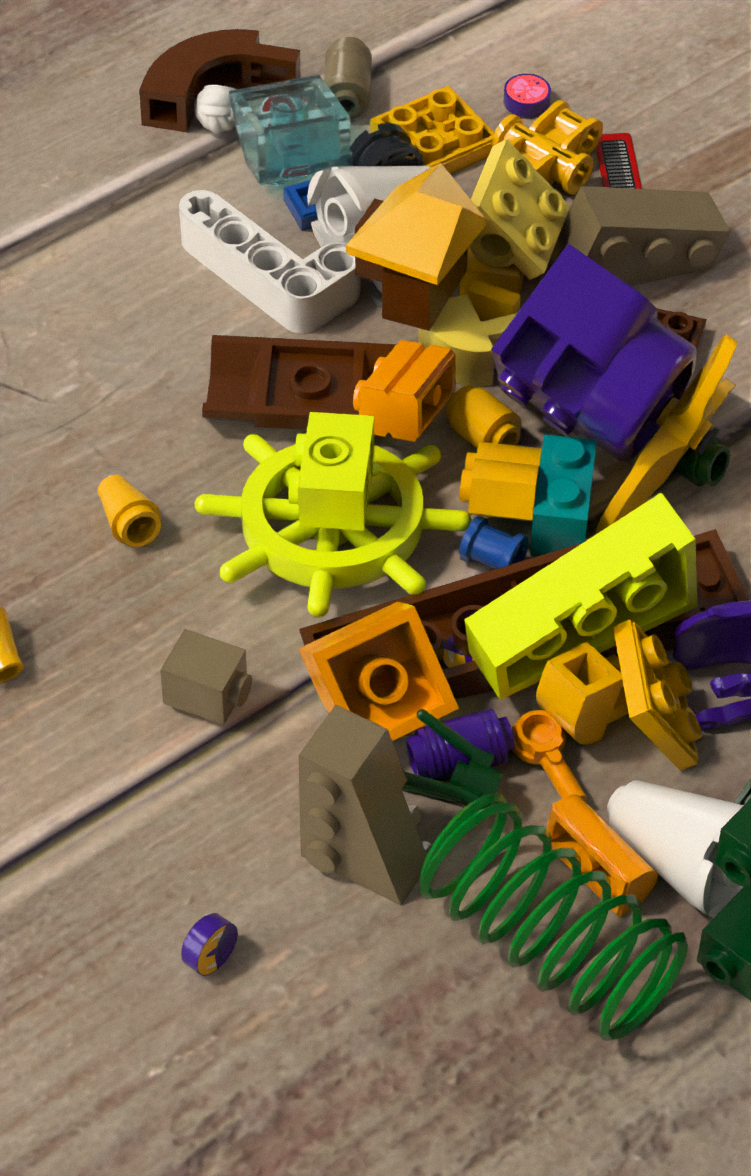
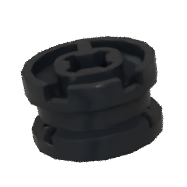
(384, 148)

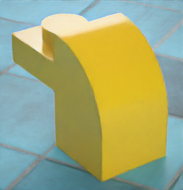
(583, 692)

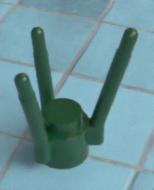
(468, 780)

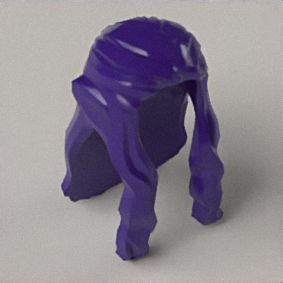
(719, 638)

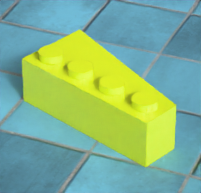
(628, 571)

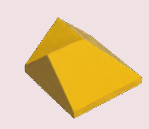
(420, 227)

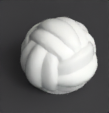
(214, 108)

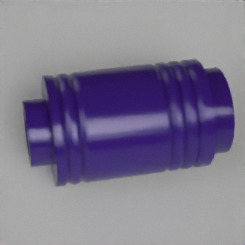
(436, 758)

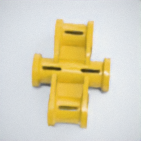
(555, 144)

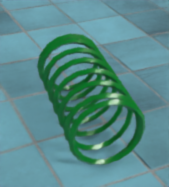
(648, 996)

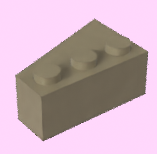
(644, 232)
(356, 809)

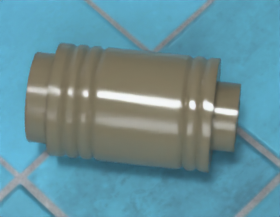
(349, 74)

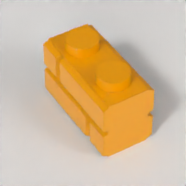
(407, 389)

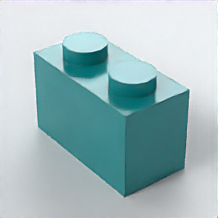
(562, 493)

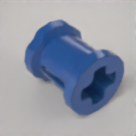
(492, 545)

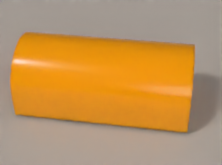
(600, 849)

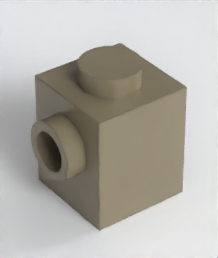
(205, 677)

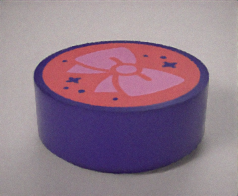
(527, 95)

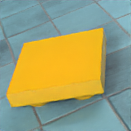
(442, 129)
(657, 694)

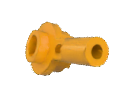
(542, 742)

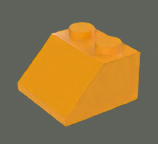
(381, 670)

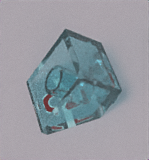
(291, 129)

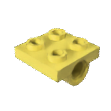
(519, 211)

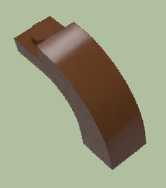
(212, 58)

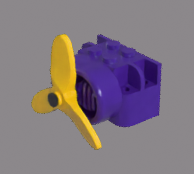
(613, 372)

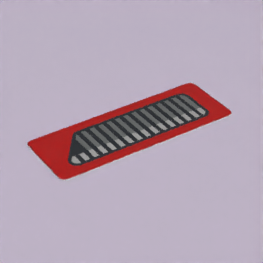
(617, 161)

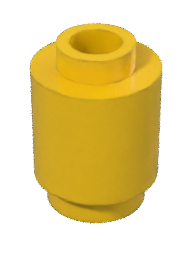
(482, 417)

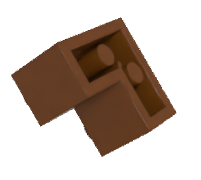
(406, 297)

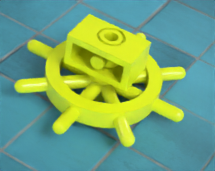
(330, 484)

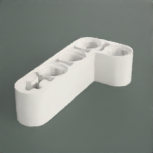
(286, 287)

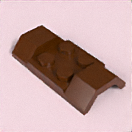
(285, 379)

